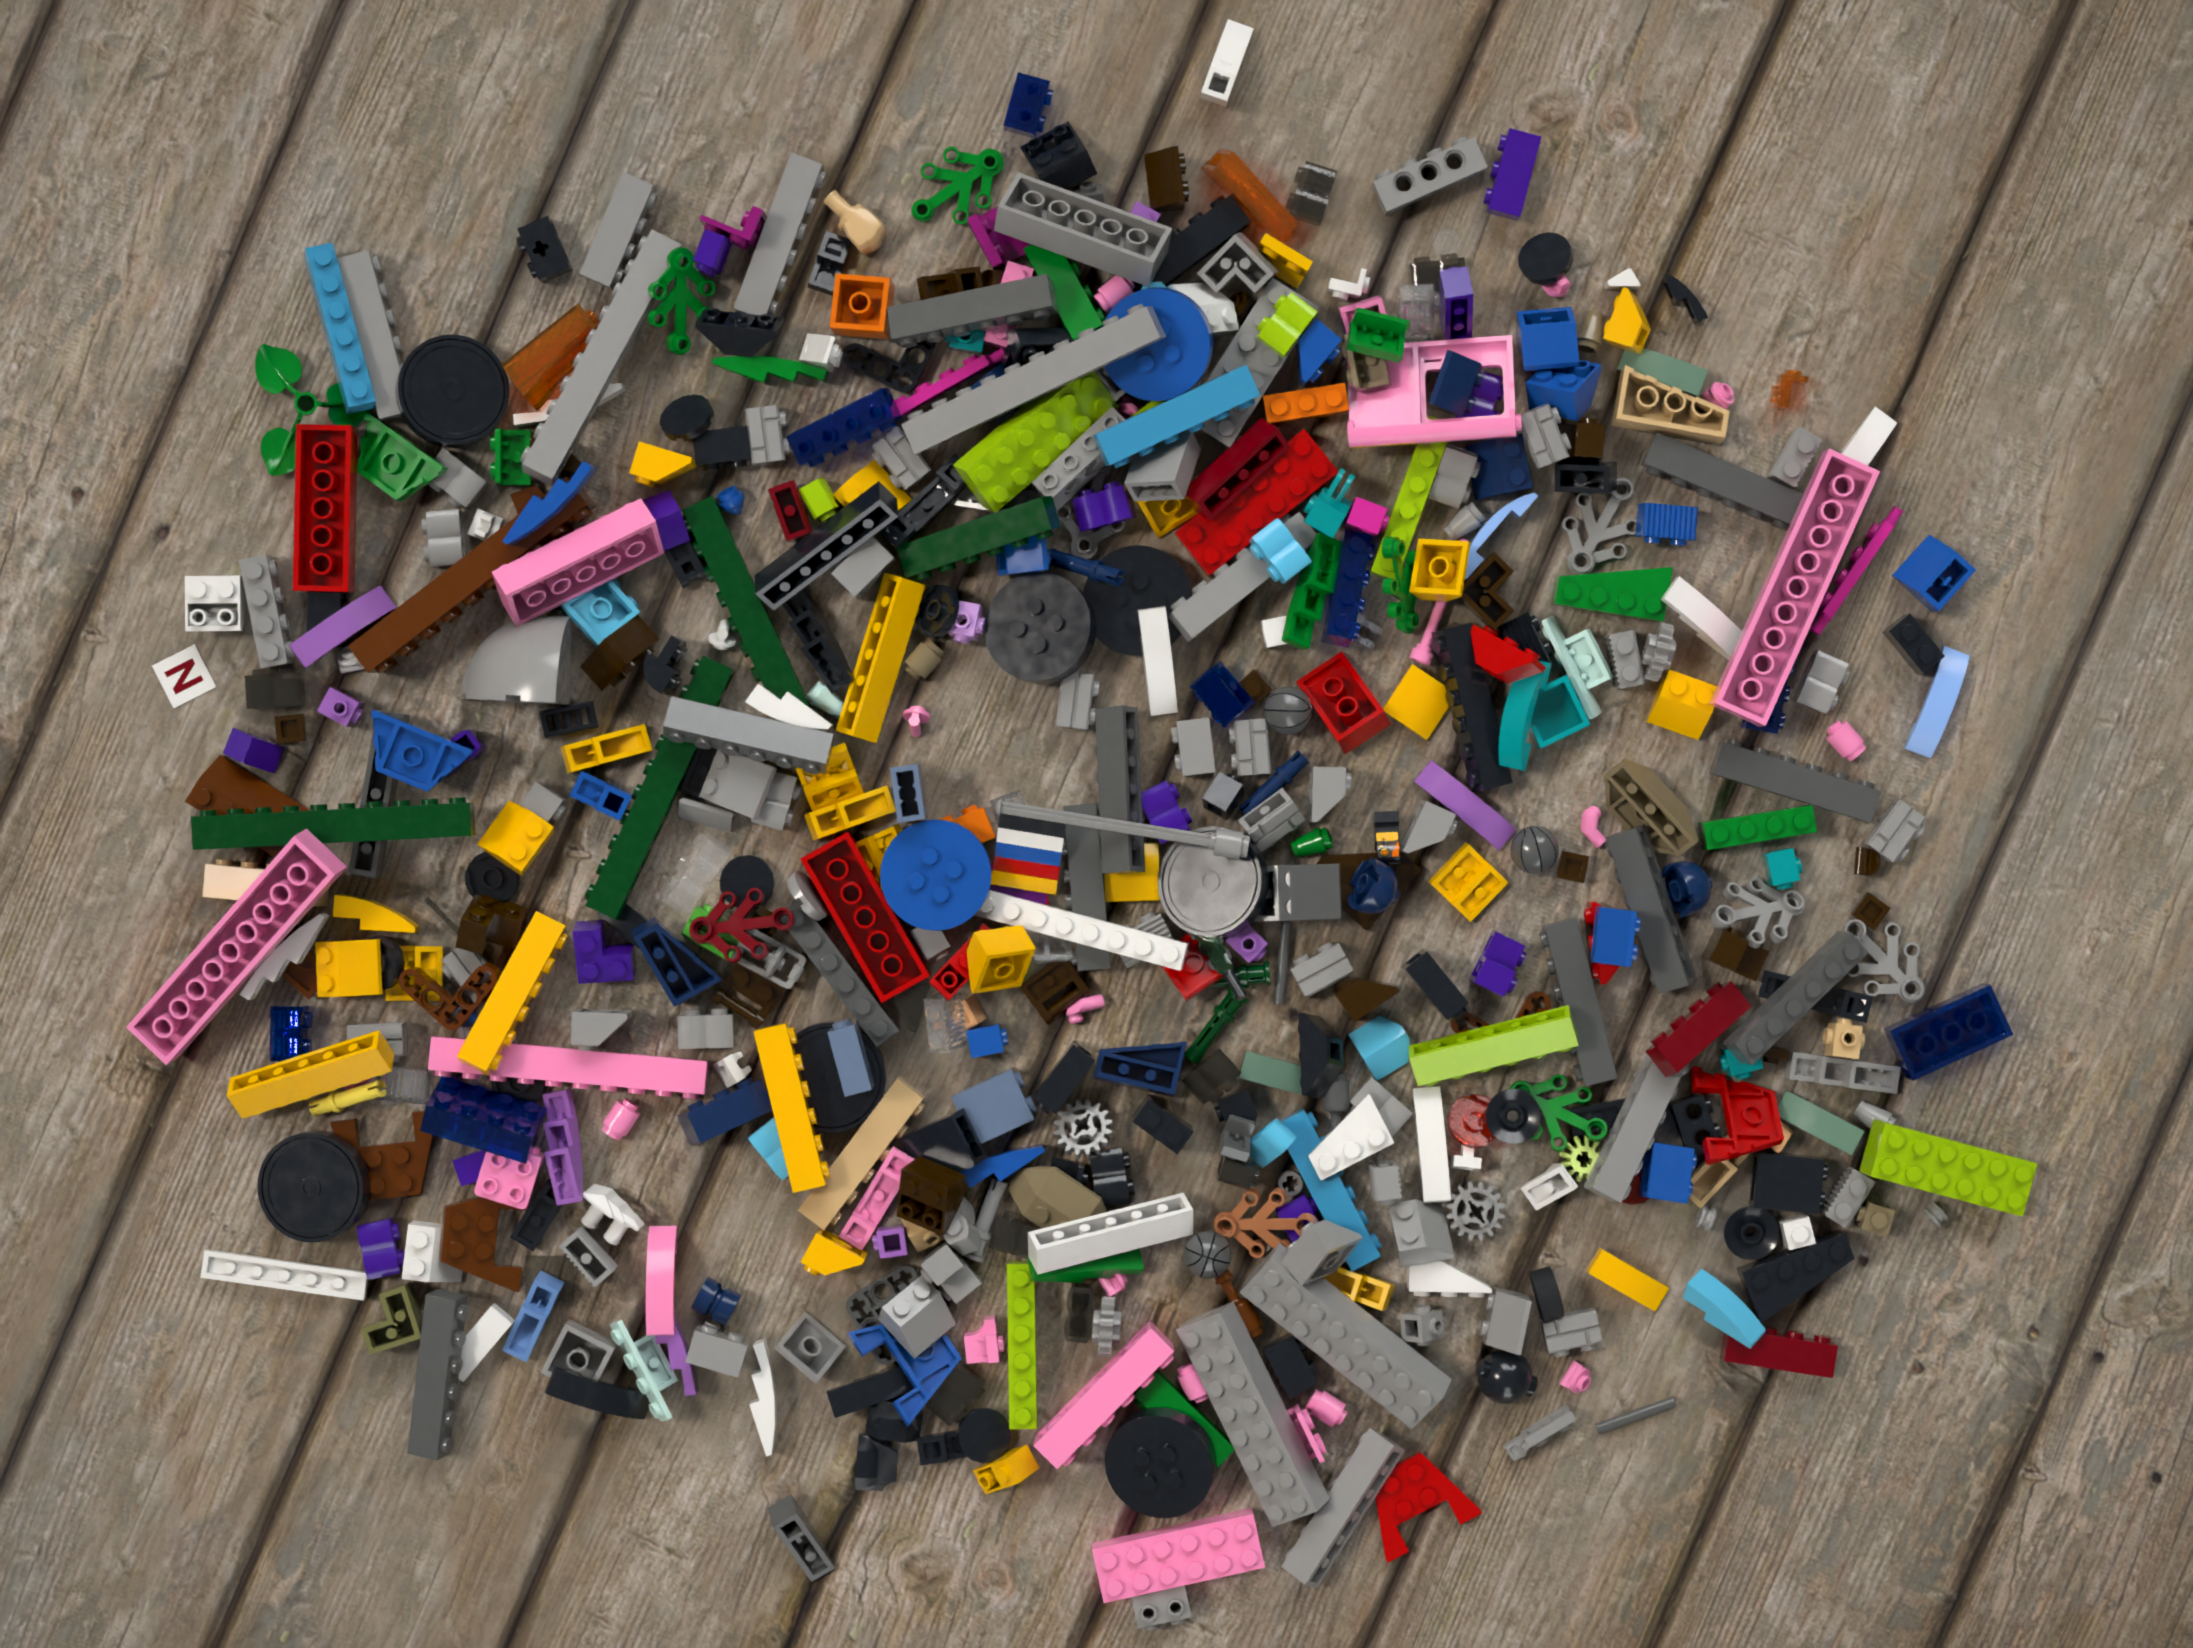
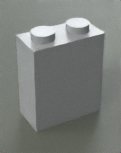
(1165, 471)

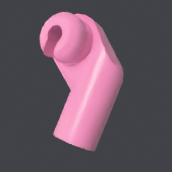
(1589, 826)
(1083, 1005)

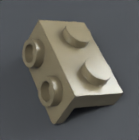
(1365, 370)

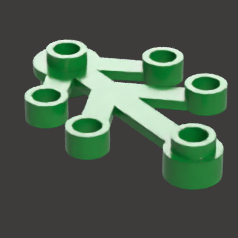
(960, 182)
(678, 297)
(1399, 587)
(1554, 1109)

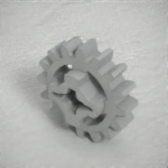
(1658, 651)
(1091, 1137)
(1485, 1203)
(1106, 1327)

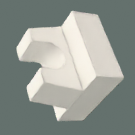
(485, 525)
(729, 1069)
(1466, 1160)

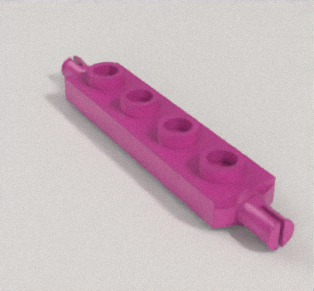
(948, 381)
(1847, 578)

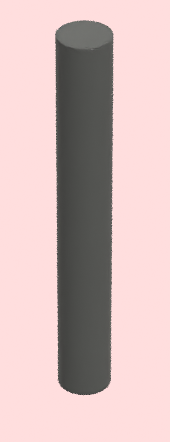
(1282, 962)
(1635, 1415)

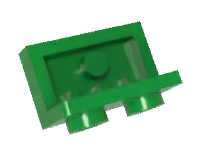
(1377, 335)
(508, 451)

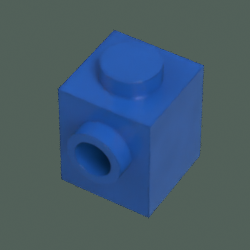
(986, 1040)

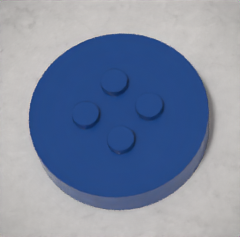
(1172, 363)
(936, 874)

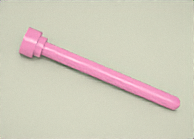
(1423, 652)

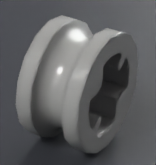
(1283, 1178)
(1935, 1214)
(1705, 1218)

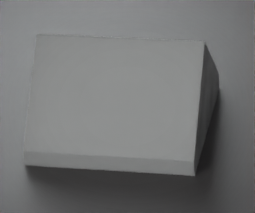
(809, 1347)

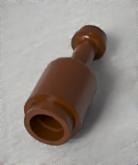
(1244, 1306)

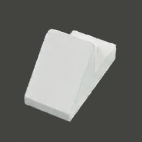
(1549, 1186)

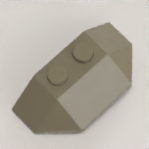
(1640, 798)
(1052, 1196)

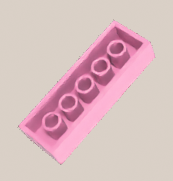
(578, 562)
(1103, 1395)
(1177, 1555)

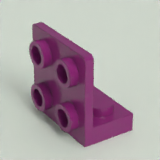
(752, 227)
(995, 245)

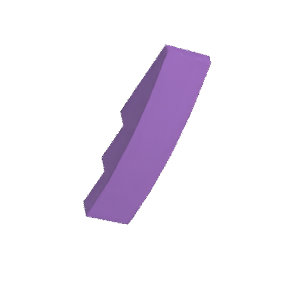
(564, 1143)
(677, 1353)

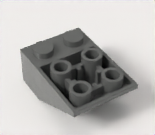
(1302, 893)

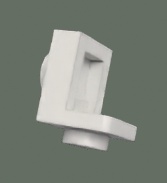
(1343, 290)

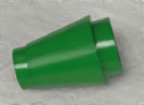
(1312, 843)

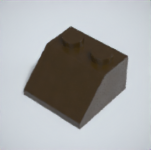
(1362, 995)

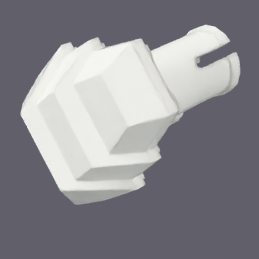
(607, 1202)

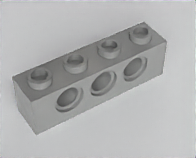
(1393, 199)
(1076, 464)

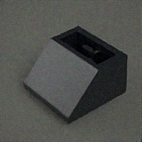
(1059, 157)

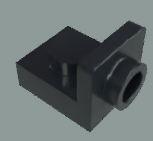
(1071, 1168)

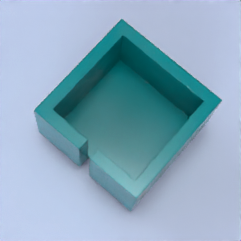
(1556, 713)

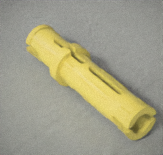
(337, 1100)

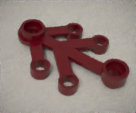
(738, 925)

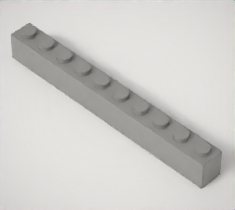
(599, 361)
(1033, 379)

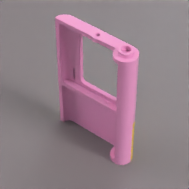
(1399, 411)

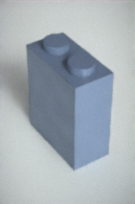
(908, 793)
(850, 1057)
(996, 1104)

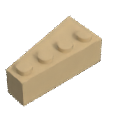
(1658, 408)
(231, 881)

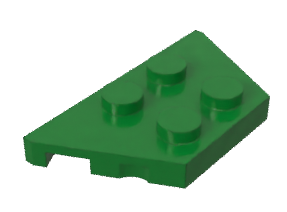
(394, 461)

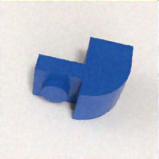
(600, 795)

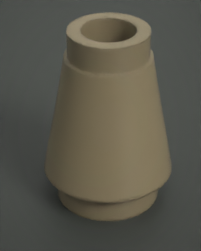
(1590, 333)

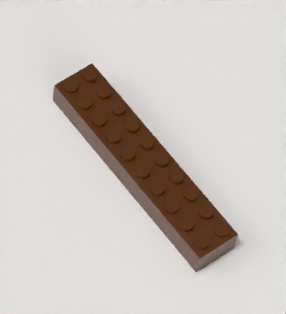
(456, 589)

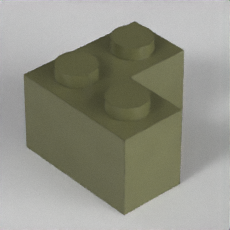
(401, 1323)

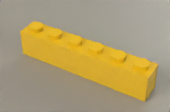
(880, 657)
(512, 994)
(310, 1074)
(790, 1107)

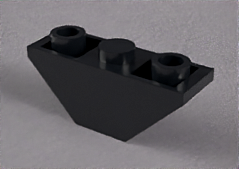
(737, 331)
(1319, 1055)

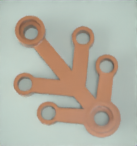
(1259, 1222)

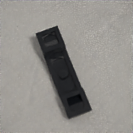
(925, 505)
(1835, 1002)
(597, 1395)

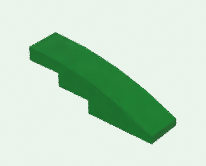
(760, 367)
(1310, 591)
(1122, 1263)

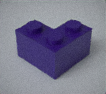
(597, 961)
(1497, 964)

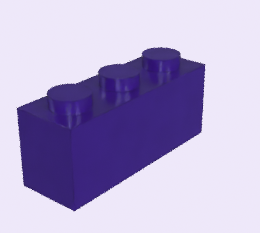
(1512, 174)
(1456, 303)

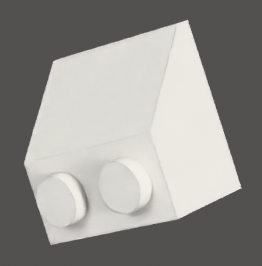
(1215, 305)
(422, 1255)

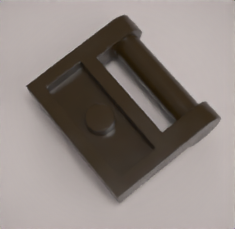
(1050, 981)
(751, 986)

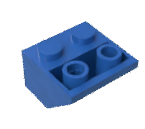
(1547, 338)
(1313, 350)
(1566, 389)
(1024, 559)
(1933, 573)
(1614, 936)
(1668, 1172)

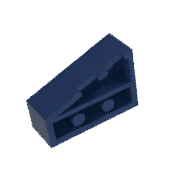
(673, 962)
(1144, 1068)
(725, 1111)

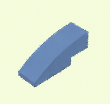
(533, 1316)

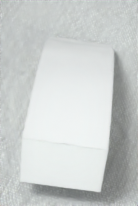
(787, 709)
(483, 1338)

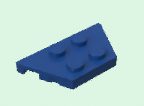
(414, 753)

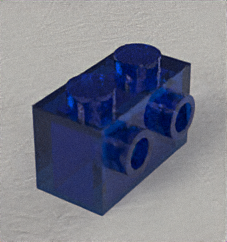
(1027, 105)

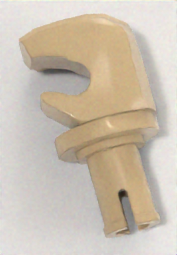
(858, 222)

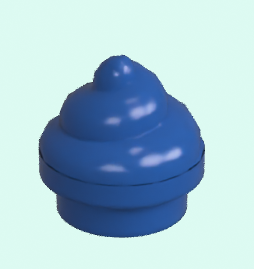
(731, 500)

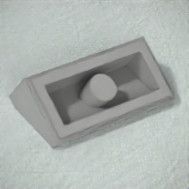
(705, 814)

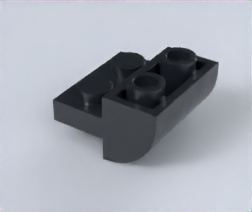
(1029, 341)
(660, 670)

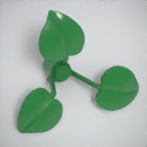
(275, 371)

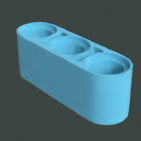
(1270, 1142)

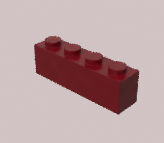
(1236, 469)
(1698, 1028)
(1784, 1352)

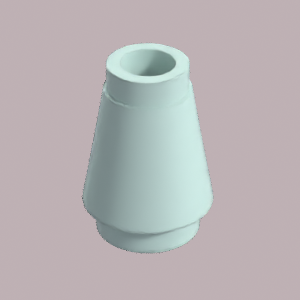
(825, 700)

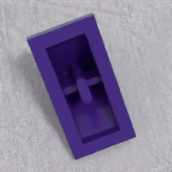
(668, 519)
(253, 751)

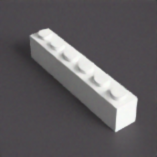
(1110, 1233)

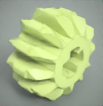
(1573, 1164)

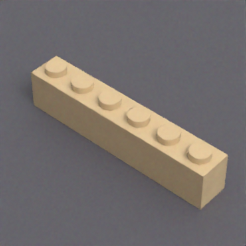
(862, 1152)

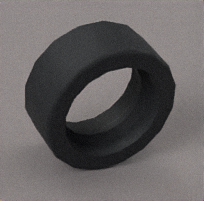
(1546, 1293)

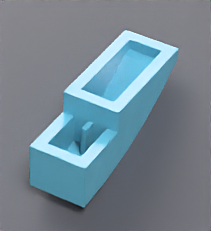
(1723, 1308)

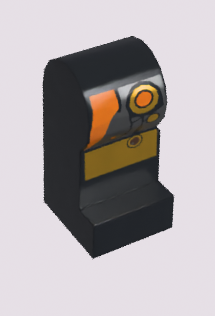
(1387, 836)

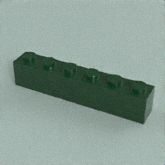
(979, 537)

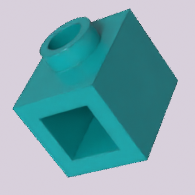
(971, 343)
(1782, 868)
(1734, 1067)

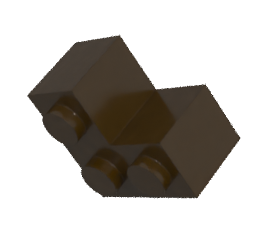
(1585, 439)
(1480, 592)
(620, 653)
(492, 922)
(1732, 952)

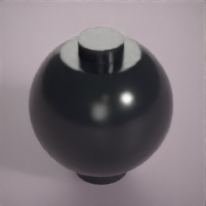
(1505, 1377)

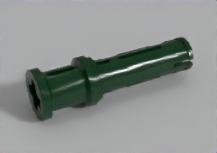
(1248, 976)
(1223, 1014)

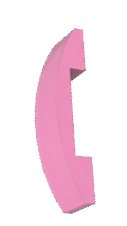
(875, 1200)
(660, 1280)

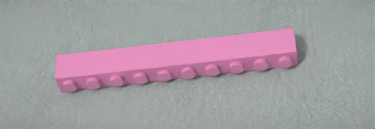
(580, 1068)

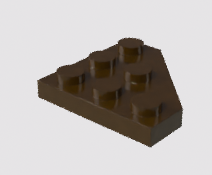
(1405, 873)

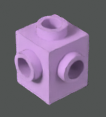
(975, 623)

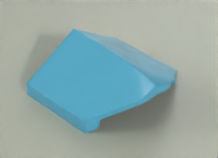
(1381, 1045)

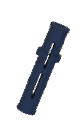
(1095, 570)
(1277, 781)

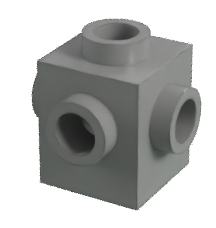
(1422, 1325)

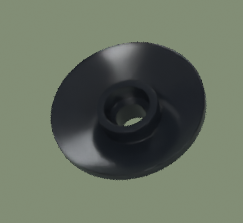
(1513, 1131)
(1752, 1245)

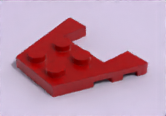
(1749, 1116)
(1410, 1490)

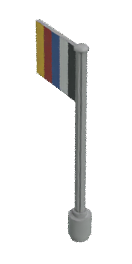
(1033, 840)

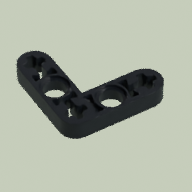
(904, 367)

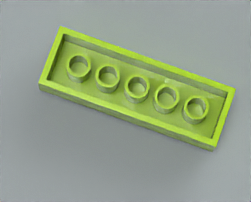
(1032, 440)
(1948, 1167)

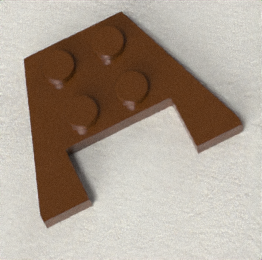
(392, 1167)
(470, 1241)

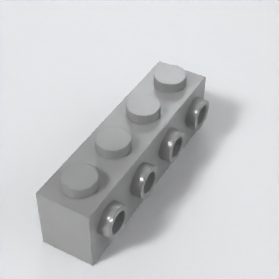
(618, 231)
(266, 611)

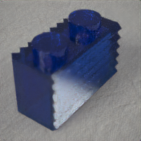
(1222, 694)
(289, 1031)

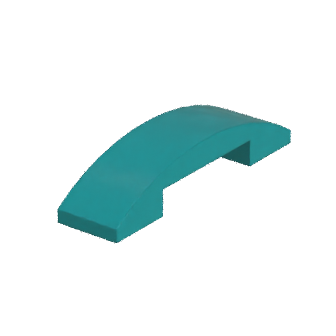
(1518, 718)

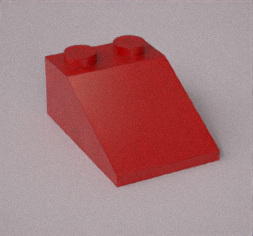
(1343, 703)

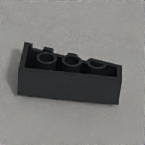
(1789, 1274)

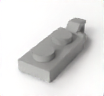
(1539, 1432)

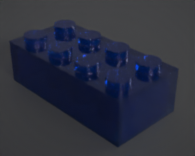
(1948, 1031)
(483, 1119)

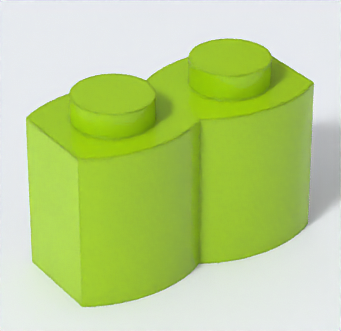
(1286, 324)
(820, 499)

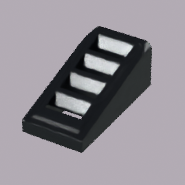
(544, 725)

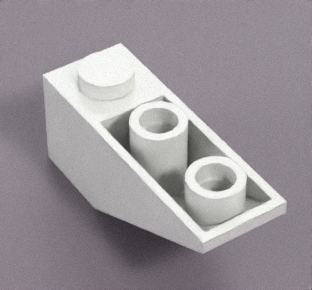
(1226, 63)
(821, 351)
(1443, 1278)

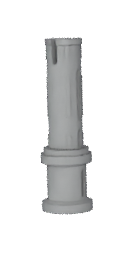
(987, 1216)

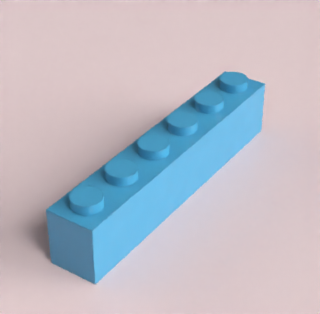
(339, 328)
(1175, 416)
(1330, 1194)

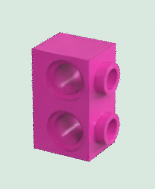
(1366, 517)

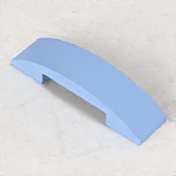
(1516, 508)
(1938, 703)

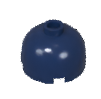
(1374, 887)
(1687, 887)

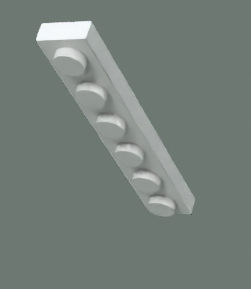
(284, 1274)

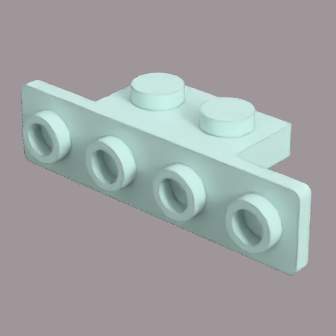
(1581, 661)
(649, 1366)

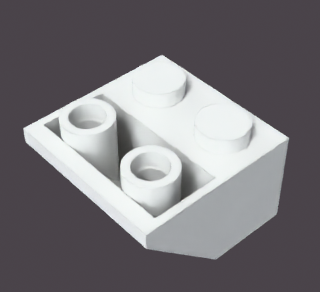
(214, 603)

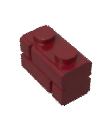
(790, 511)

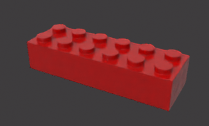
(1269, 497)
(325, 508)
(865, 917)

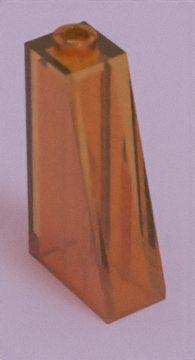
(1249, 192)
(549, 356)

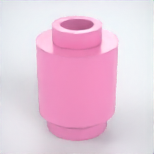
(1113, 292)
(1845, 740)
(621, 1119)
(1191, 1383)
(1326, 1408)

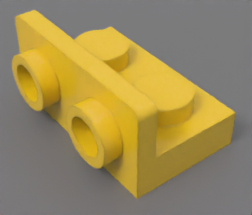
(1291, 264)

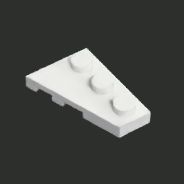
(1354, 1138)

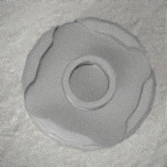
(803, 888)

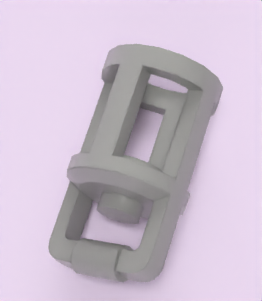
(773, 961)

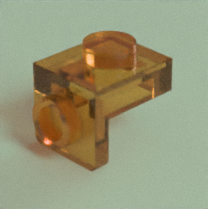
(1781, 392)

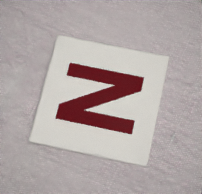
(184, 676)

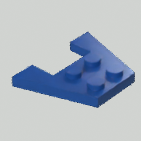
(924, 1372)

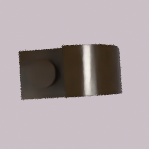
(949, 283)

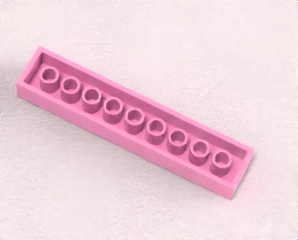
(1794, 587)
(236, 946)

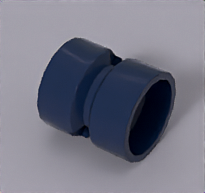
(716, 1301)

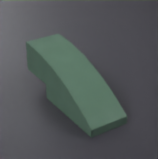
(1666, 370)
(1271, 1072)
(1819, 1122)

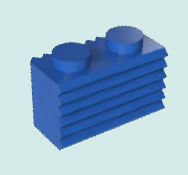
(1666, 523)

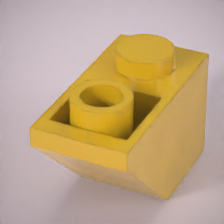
(1628, 324)
(1007, 1470)

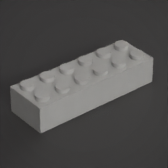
(1083, 229)
(1260, 360)

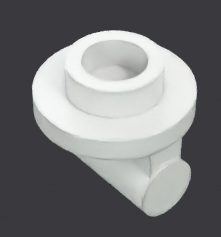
(721, 639)
(348, 661)

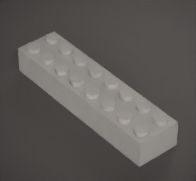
(1348, 1339)
(1253, 1414)

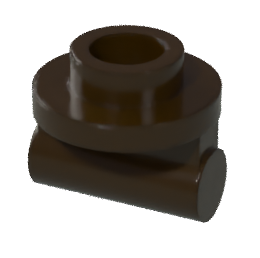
(992, 277)
(1243, 305)
(1866, 861)

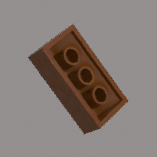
(232, 787)

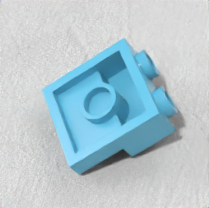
(601, 610)

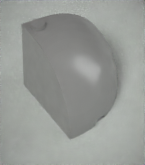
(524, 663)

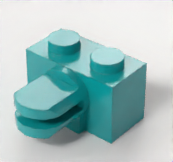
(1328, 508)

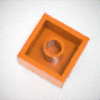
(861, 306)

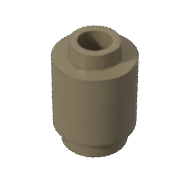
(923, 659)

